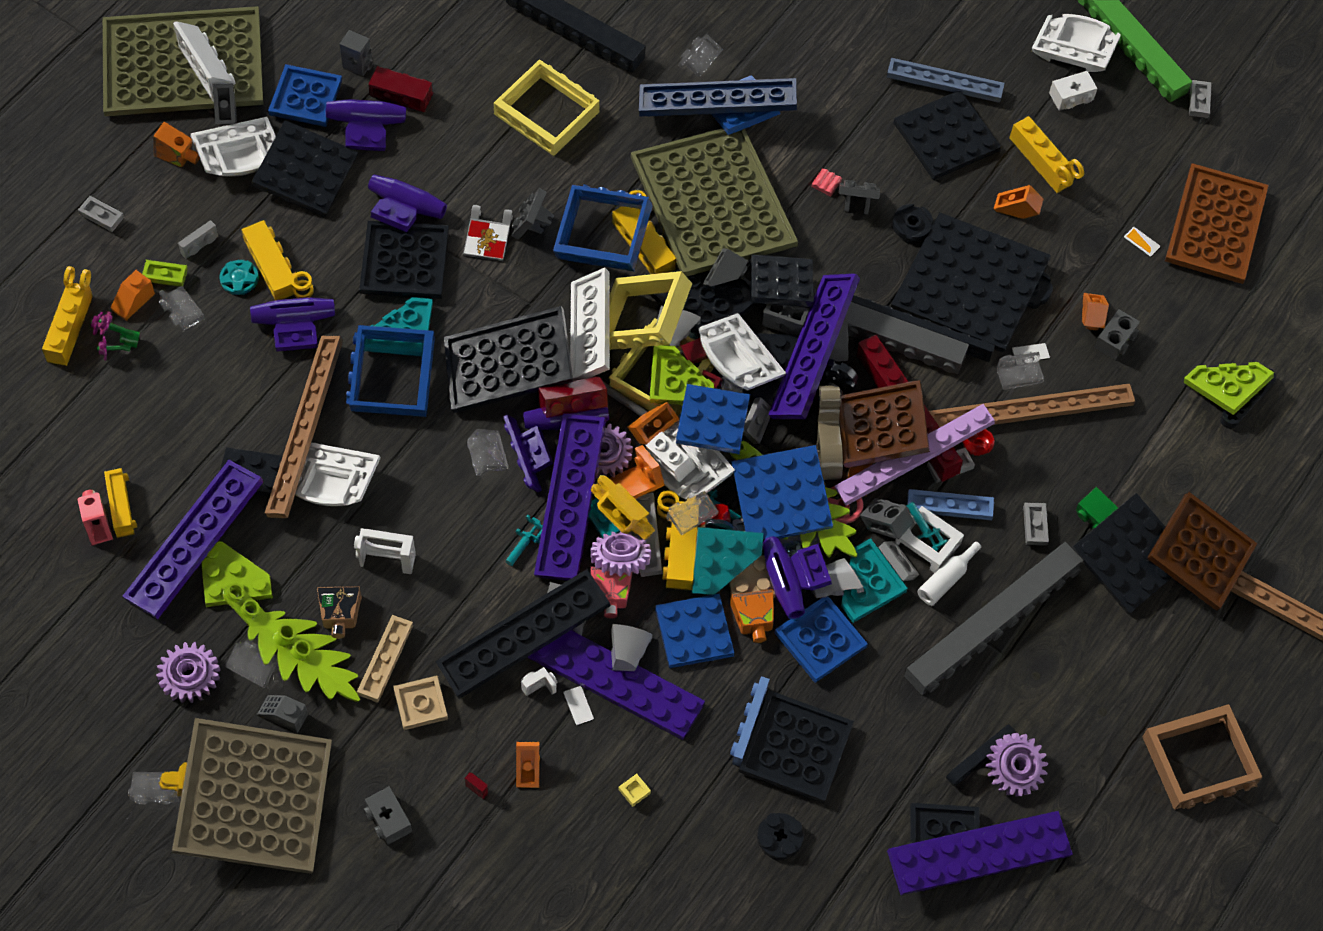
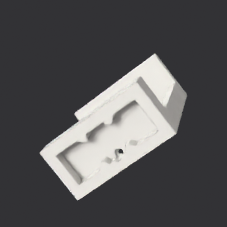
(925, 551)
(405, 554)

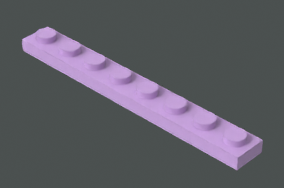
(939, 441)

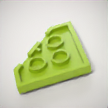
(671, 375)
(1229, 384)
(226, 567)

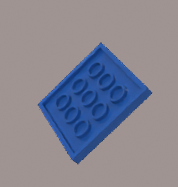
(783, 493)

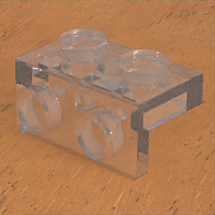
(487, 451)
(248, 663)

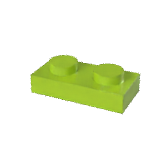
(165, 273)

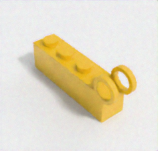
(1044, 155)
(653, 251)
(272, 264)
(68, 317)
(681, 550)

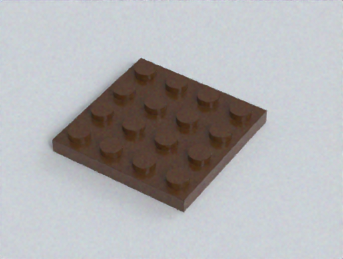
(883, 424)
(1202, 551)

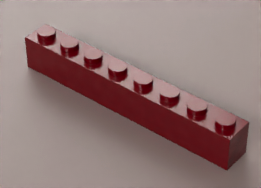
(886, 373)

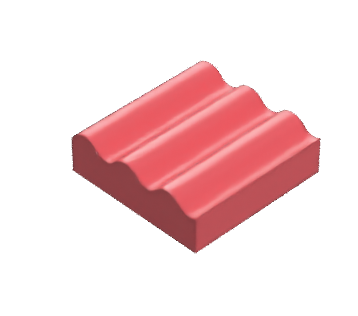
(826, 182)

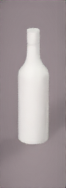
(946, 576)

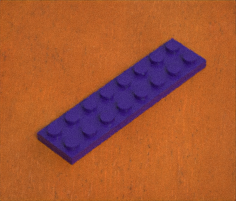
(814, 347)
(570, 497)
(192, 539)
(634, 691)
(979, 852)

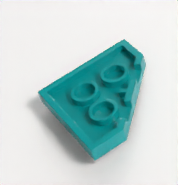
(413, 315)
(723, 556)
(878, 580)

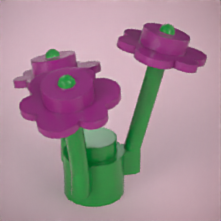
(128, 337)

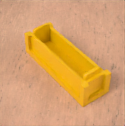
(119, 502)

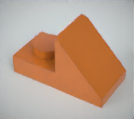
(527, 764)

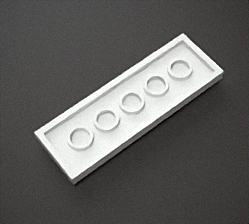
(590, 325)

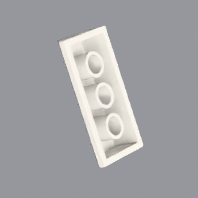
(202, 57)

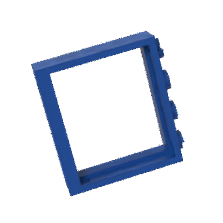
(596, 257)
(391, 334)

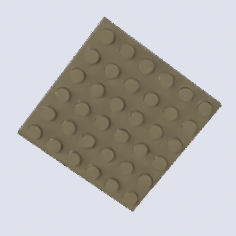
(252, 796)

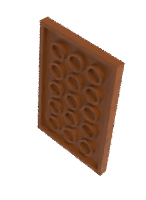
(1217, 223)

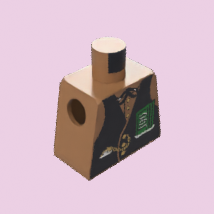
(339, 608)

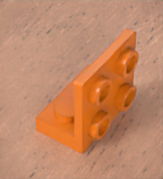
(642, 478)

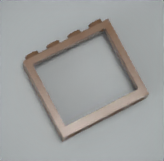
(1208, 794)

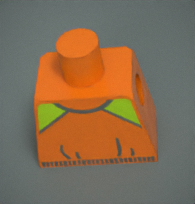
(174, 146)
(754, 613)

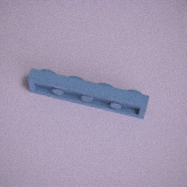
(953, 504)
(746, 729)

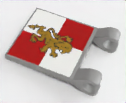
(487, 238)

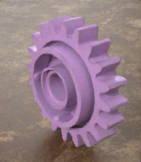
(617, 452)
(620, 553)
(191, 685)
(1029, 759)

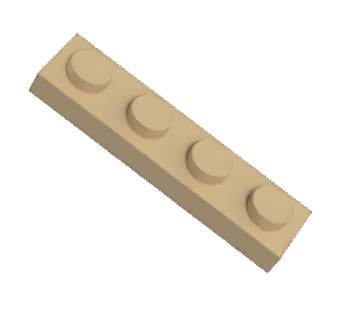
(385, 658)

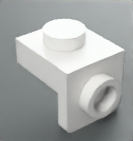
(534, 681)

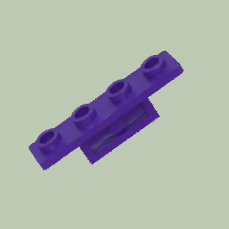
(531, 451)

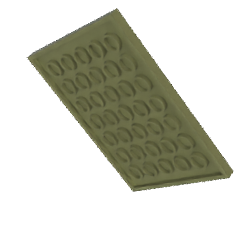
(150, 73)
(713, 198)

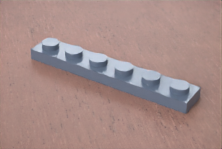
(945, 80)

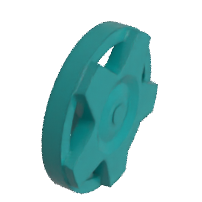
(238, 277)

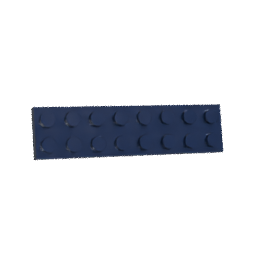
(718, 97)

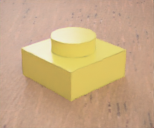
(634, 790)

